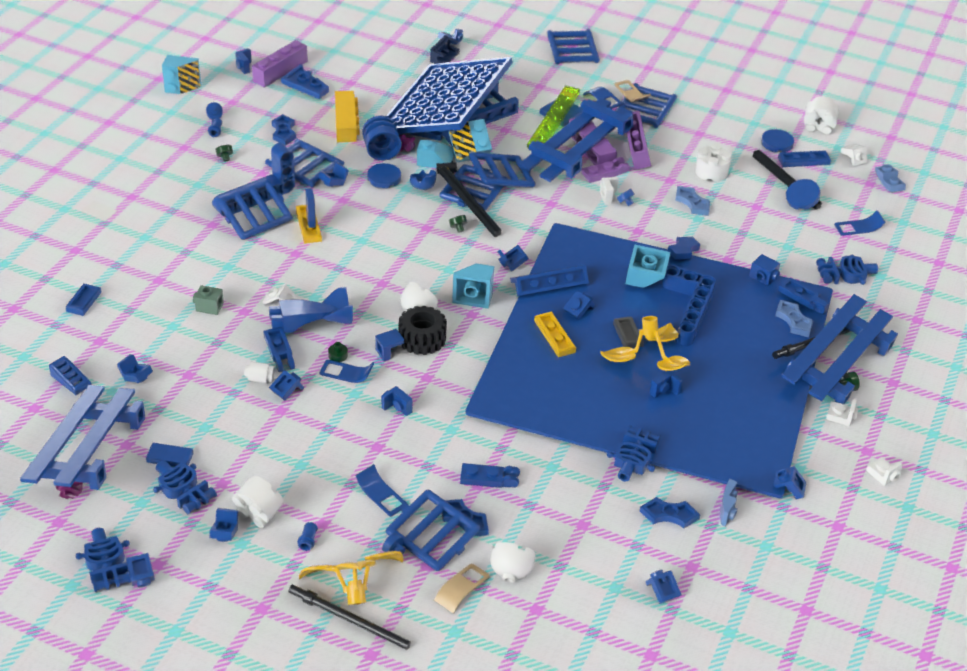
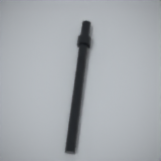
(790, 349)
(311, 598)

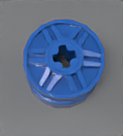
(381, 138)

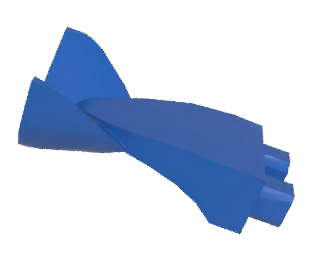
(298, 312)

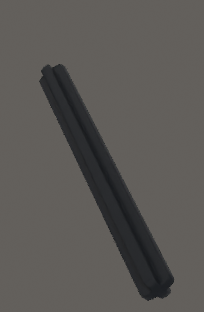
(777, 171)
(470, 201)

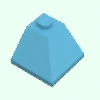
(433, 152)

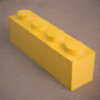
(346, 116)

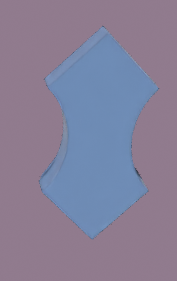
(696, 203)
(796, 320)

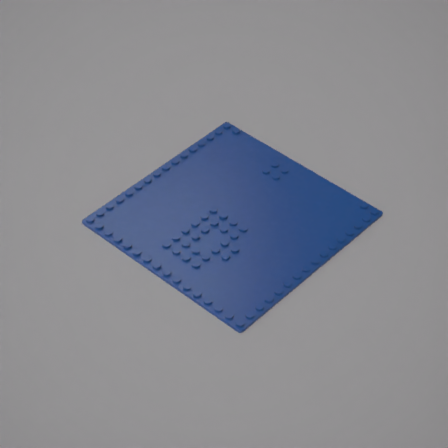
(732, 406)

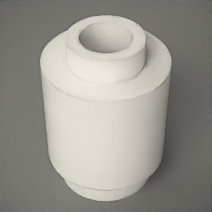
(259, 372)

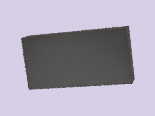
(627, 331)

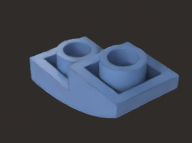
(889, 178)
(728, 503)

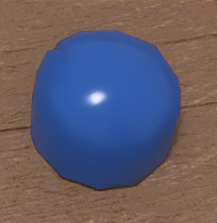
(422, 180)

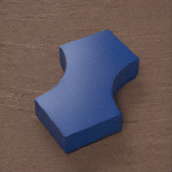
(284, 132)
(683, 248)
(661, 511)
(479, 518)

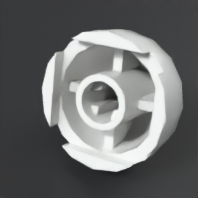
(415, 296)
(511, 562)

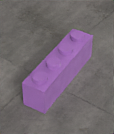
(279, 63)
(638, 143)
(602, 151)

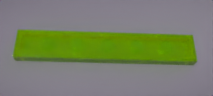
(555, 115)

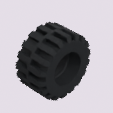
(422, 330)

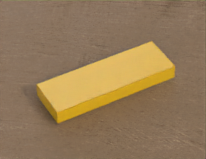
(309, 235)
(555, 334)

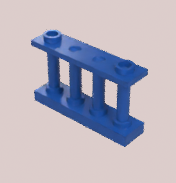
(496, 111)

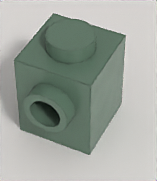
(208, 300)

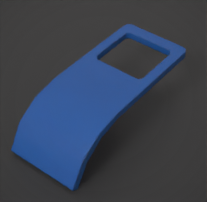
(600, 91)
(862, 226)
(348, 373)
(377, 489)

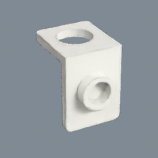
(279, 293)

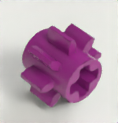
(70, 492)

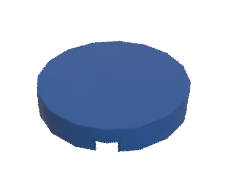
(777, 140)
(384, 175)
(803, 194)

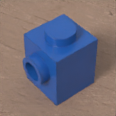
(765, 270)

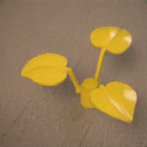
(651, 333)
(355, 588)

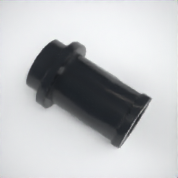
(452, 166)

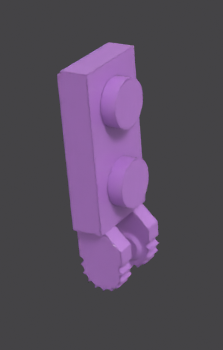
(605, 170)

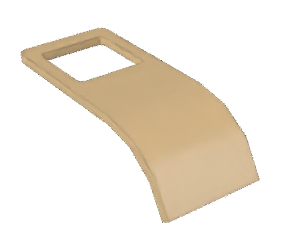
(633, 94)
(458, 588)

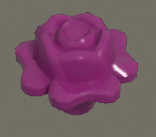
(407, 143)

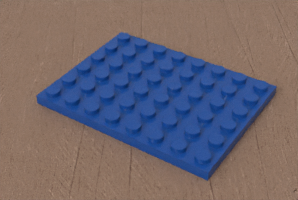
(447, 95)

